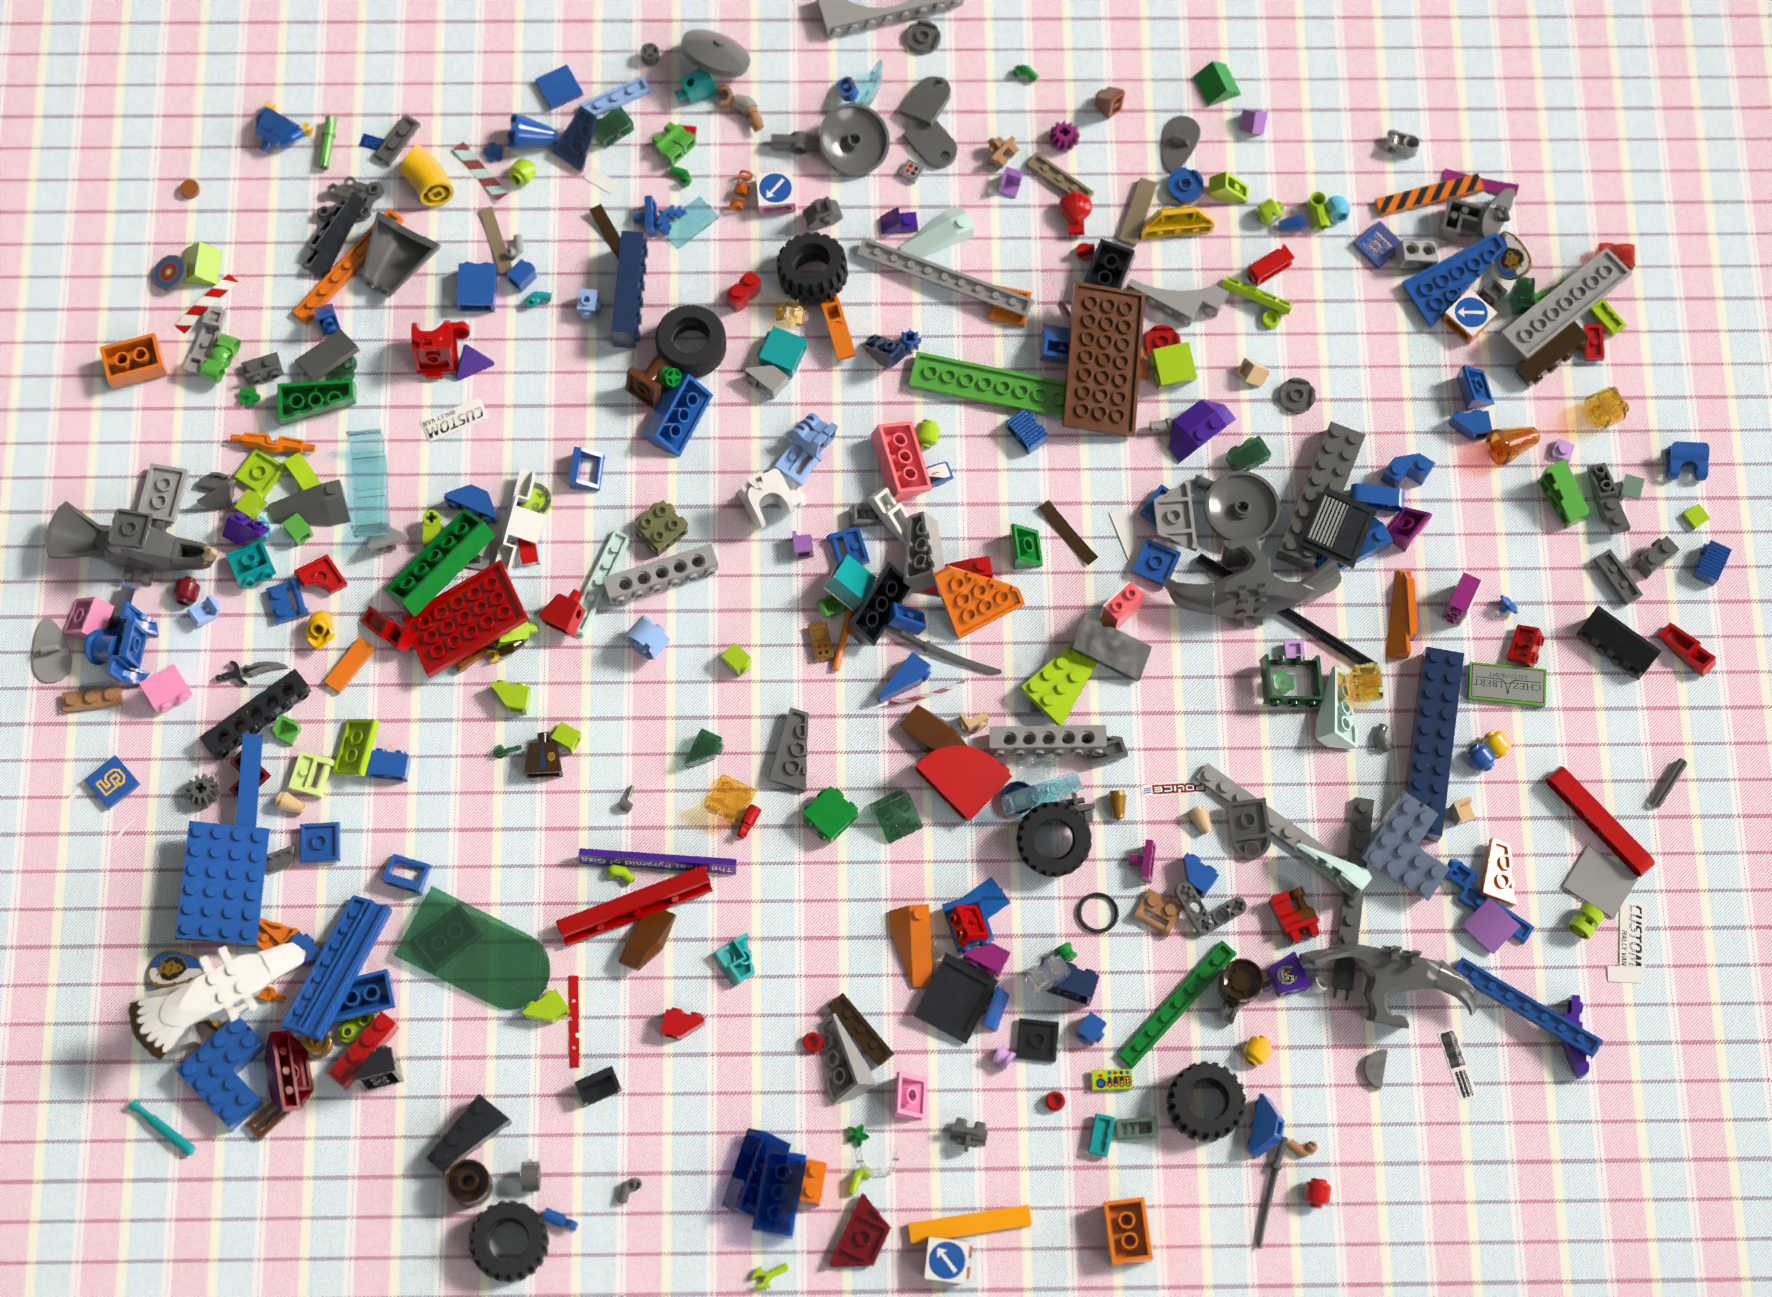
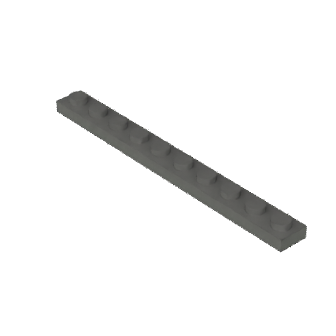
(1351, 909)

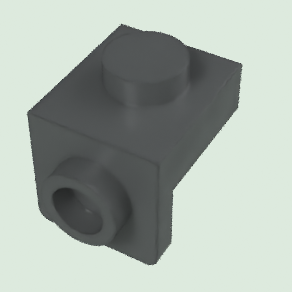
(1492, 292)

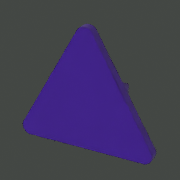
(472, 362)

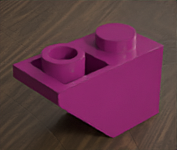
(988, 957)

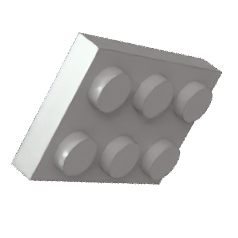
(163, 492)

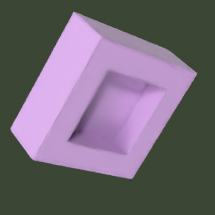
(1562, 450)
(1293, 648)

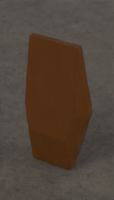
(930, 730)
(647, 939)

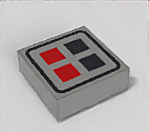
(911, 171)

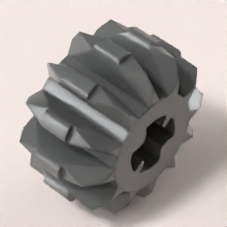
(197, 785)

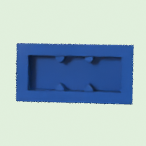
(648, 217)

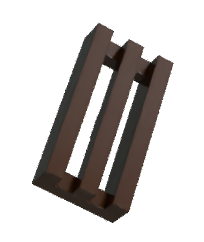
(272, 1125)

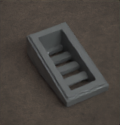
(861, 522)

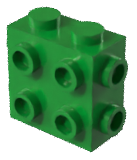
(830, 814)

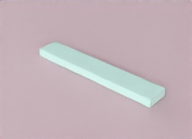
(606, 566)

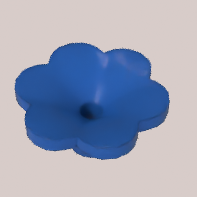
(1507, 605)

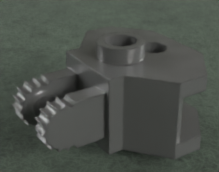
(822, 213)

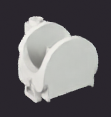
(766, 489)

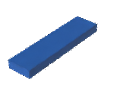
(1472, 899)

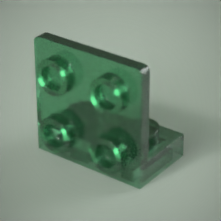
(896, 815)

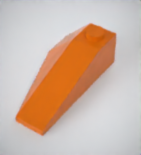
(913, 940)

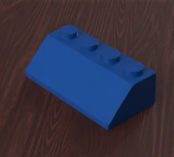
(677, 415)
(368, 995)

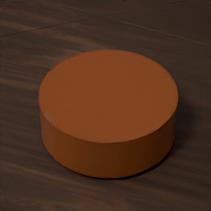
(190, 189)

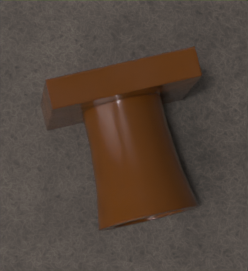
(646, 385)

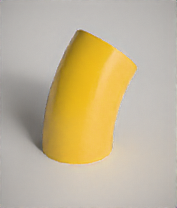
(426, 177)

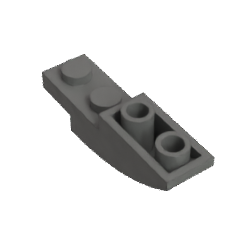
(1606, 498)

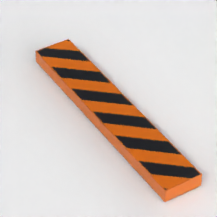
(1429, 195)

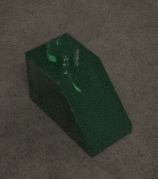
(704, 749)

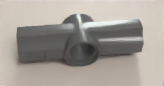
(796, 142)

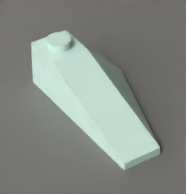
(1334, 718)
(1342, 873)

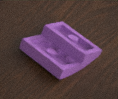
(1491, 925)

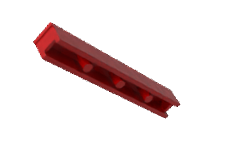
(634, 905)

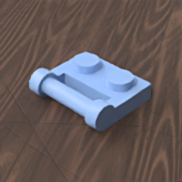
(791, 461)

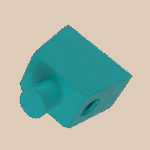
(697, 86)

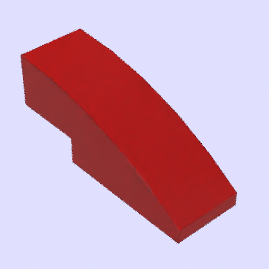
(388, 629)
(1687, 649)

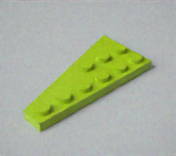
(1060, 684)

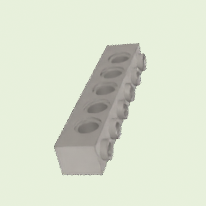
(648, 571)
(1039, 734)

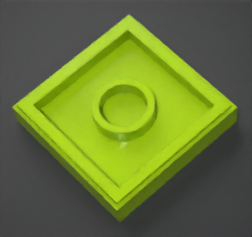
(260, 472)

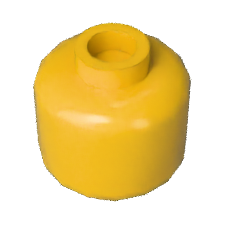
(1497, 742)
(1257, 1050)

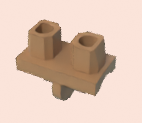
(1008, 146)

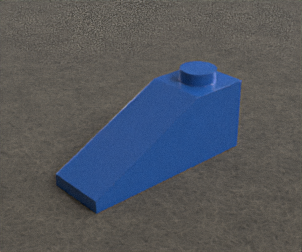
(907, 677)

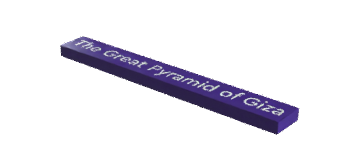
(656, 861)

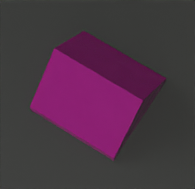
(1408, 526)

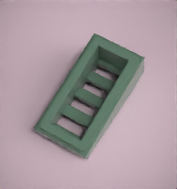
(1145, 1120)

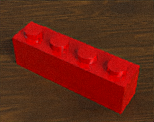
(375, 1035)

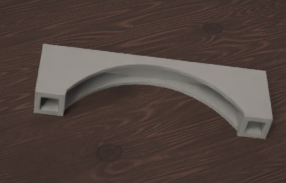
(848, 17)

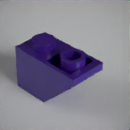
(241, 528)

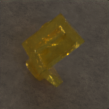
(791, 312)

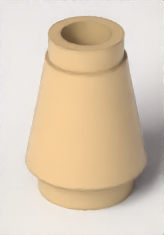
(289, 803)
(1201, 819)

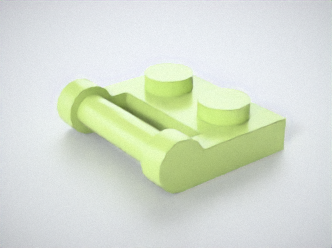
(305, 771)

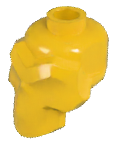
(319, 629)

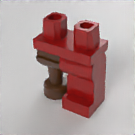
(1294, 921)

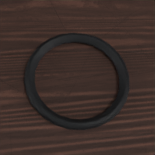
(1097, 895)

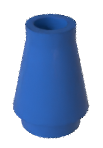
(1293, 223)

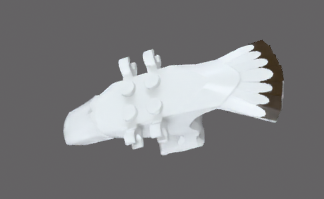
(216, 995)

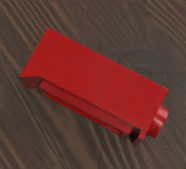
(1270, 265)

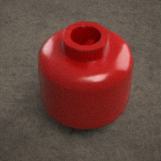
(1317, 1192)

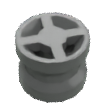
(650, 49)
(1228, 1012)

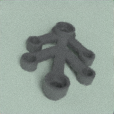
(366, 194)

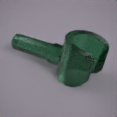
(500, 752)

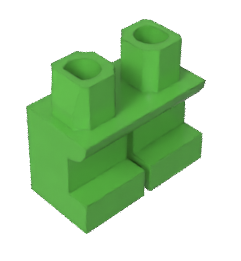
(675, 143)

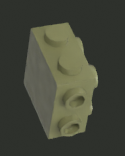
(660, 527)

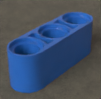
(1379, 496)

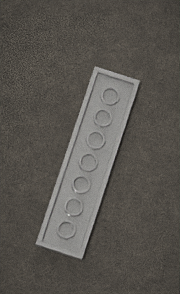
(1566, 303)

